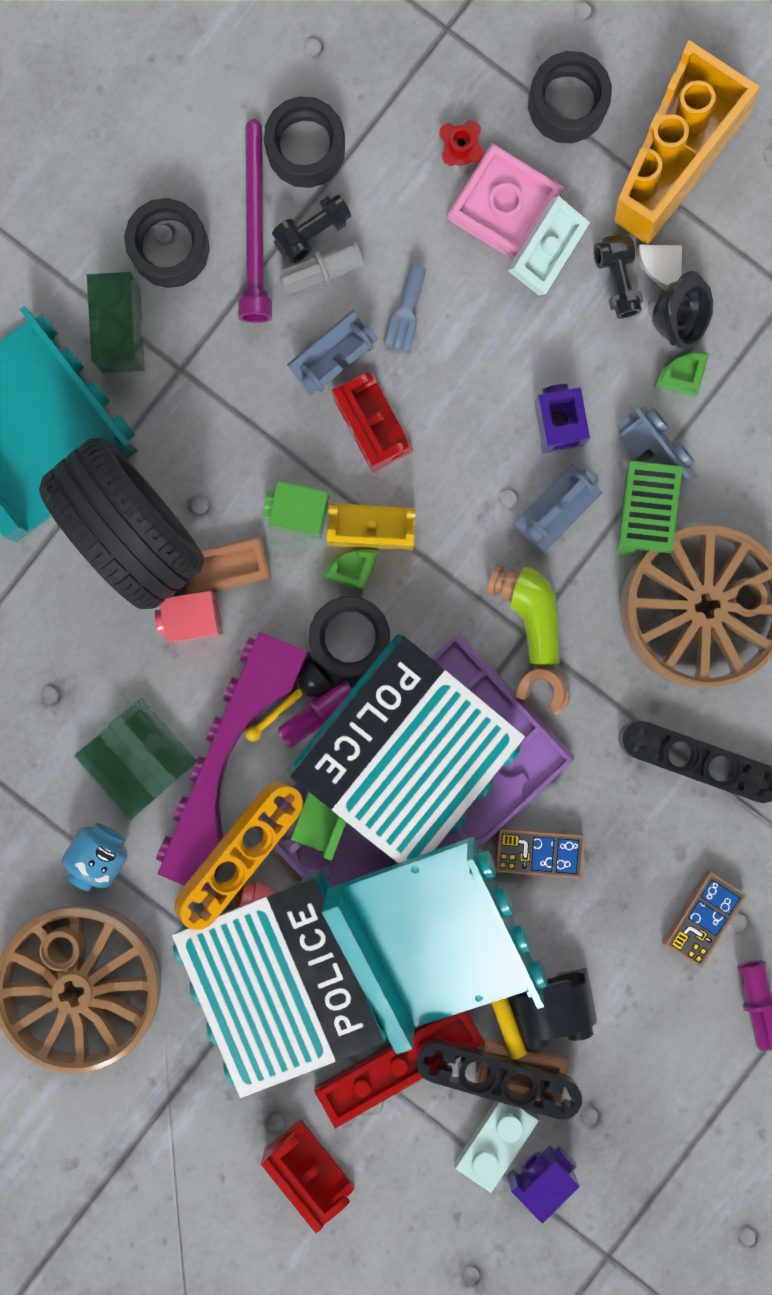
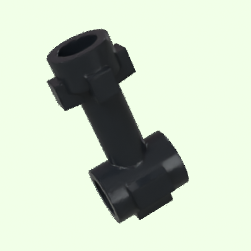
(293, 240)
(615, 254)

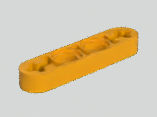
(244, 858)

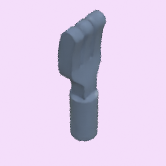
(403, 321)

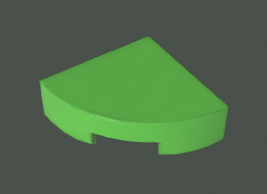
(684, 374)
(352, 568)

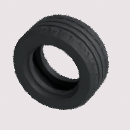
(120, 524)

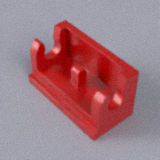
(371, 421)
(307, 1175)

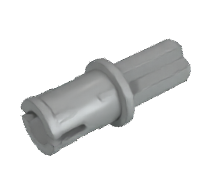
(321, 268)

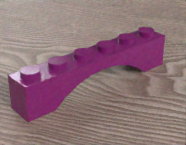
(267, 676)

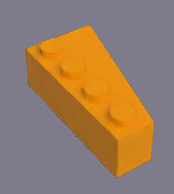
(689, 131)

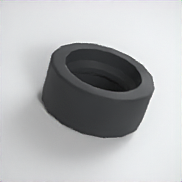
(569, 65)
(295, 111)
(150, 215)
(326, 614)

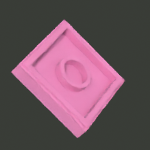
(503, 201)

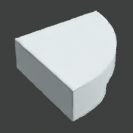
(661, 262)

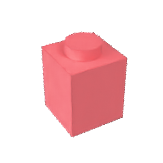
(189, 617)

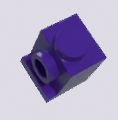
(570, 403)
(545, 1182)

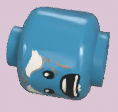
(94, 857)

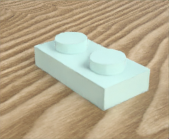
(548, 246)
(495, 1144)

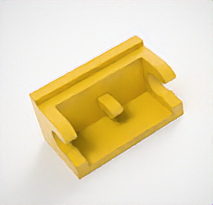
(371, 527)

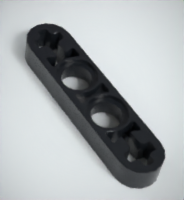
(700, 759)
(501, 1071)

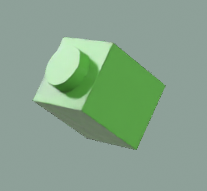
(297, 509)

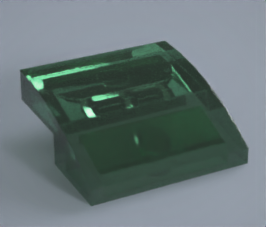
(135, 759)

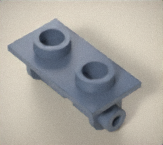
(332, 352)
(649, 434)
(558, 507)

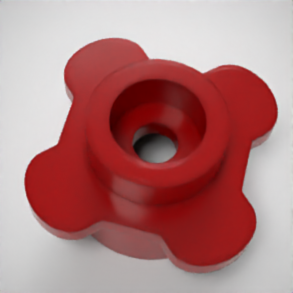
(461, 155)

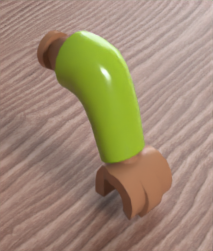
(537, 606)

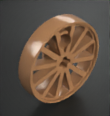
(701, 624)
(61, 972)

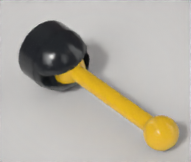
(311, 682)

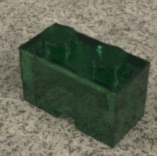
(115, 322)

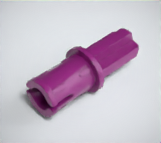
(313, 715)
(758, 1001)

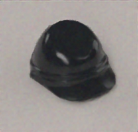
(684, 311)

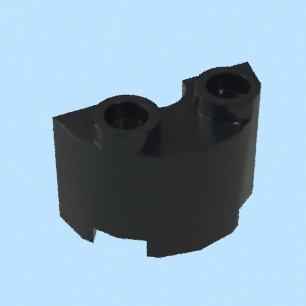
(566, 1010)

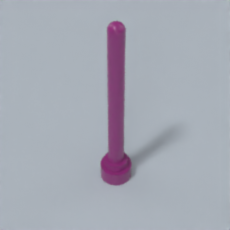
(254, 304)

